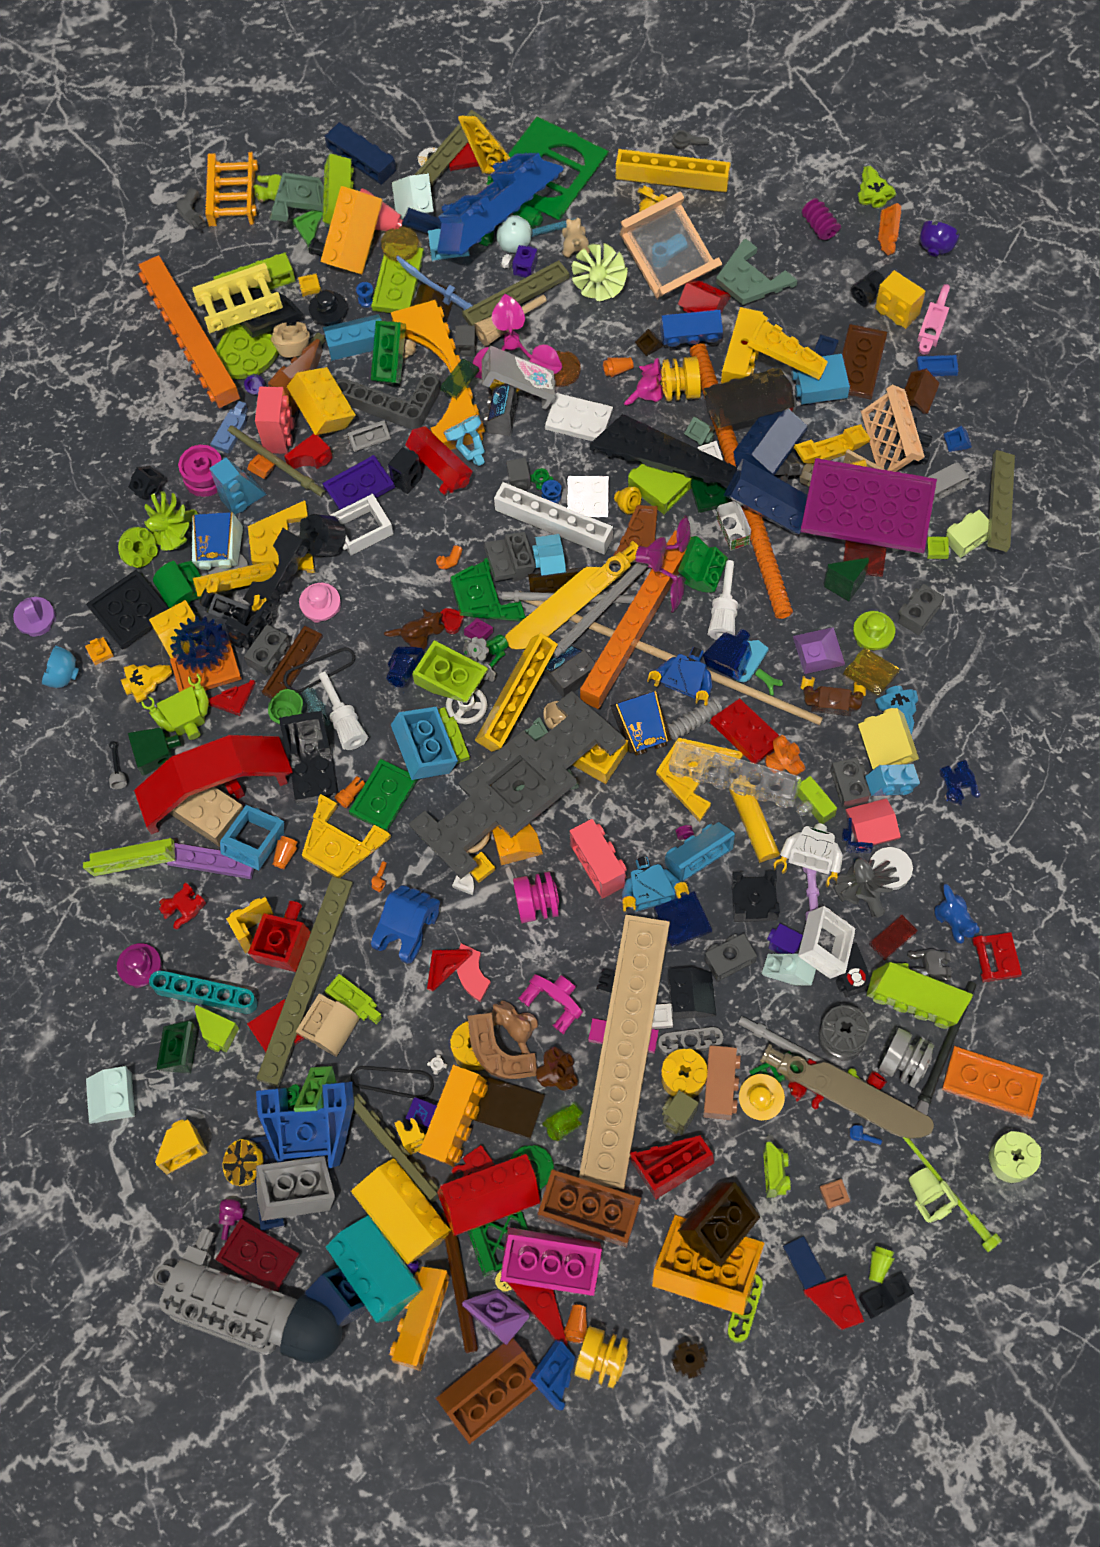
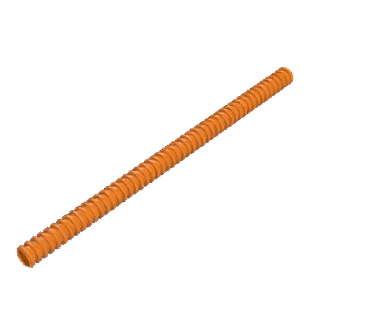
(759, 535)

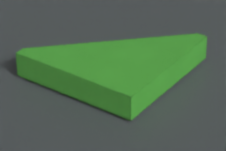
(308, 225)

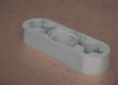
(696, 1033)

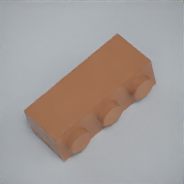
(721, 1083)

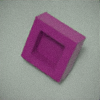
(478, 629)

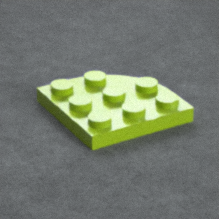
(244, 354)

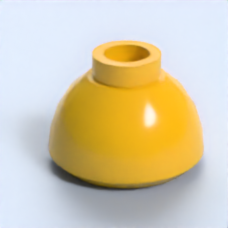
(628, 499)

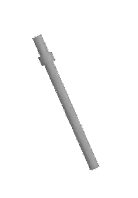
(761, 1031)

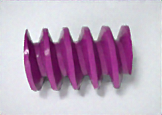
(821, 219)

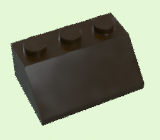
(719, 1223)

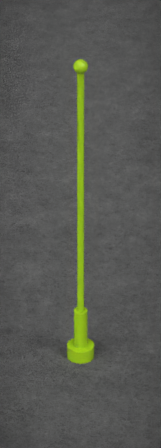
(990, 1241)

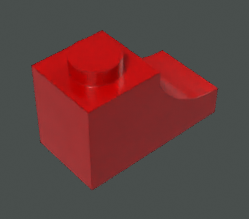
(309, 453)

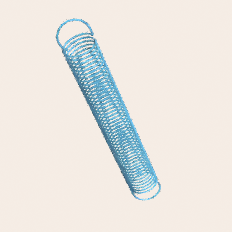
(546, 229)

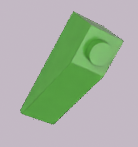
(312, 1092)

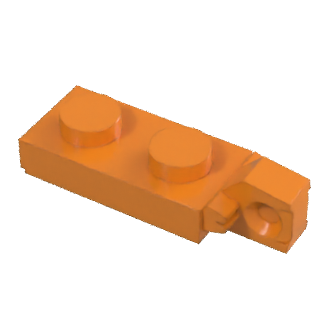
(889, 228)

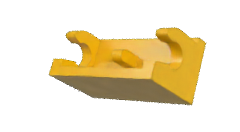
(411, 1139)

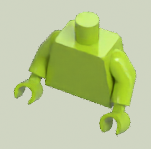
(182, 711)

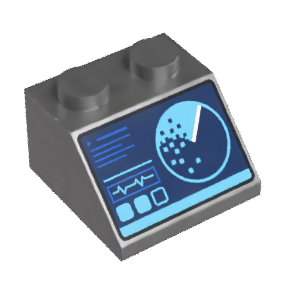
(501, 410)
(569, 670)

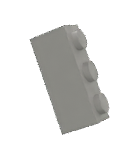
(293, 1188)

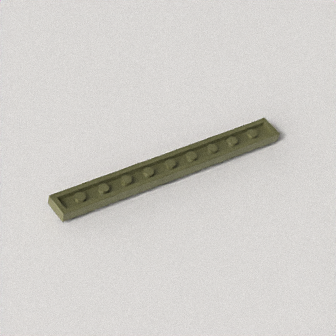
(304, 981)

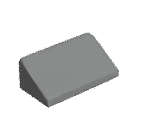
(368, 436)

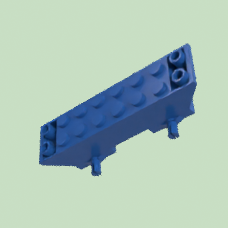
(477, 215)

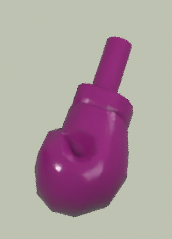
(229, 1212)

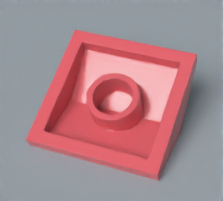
(874, 822)

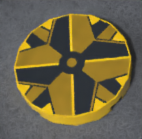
(241, 1162)

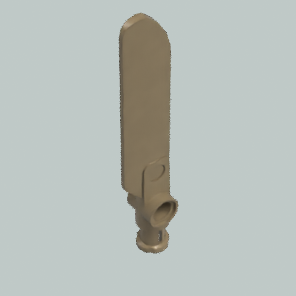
(852, 1095)

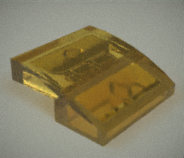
(871, 671)

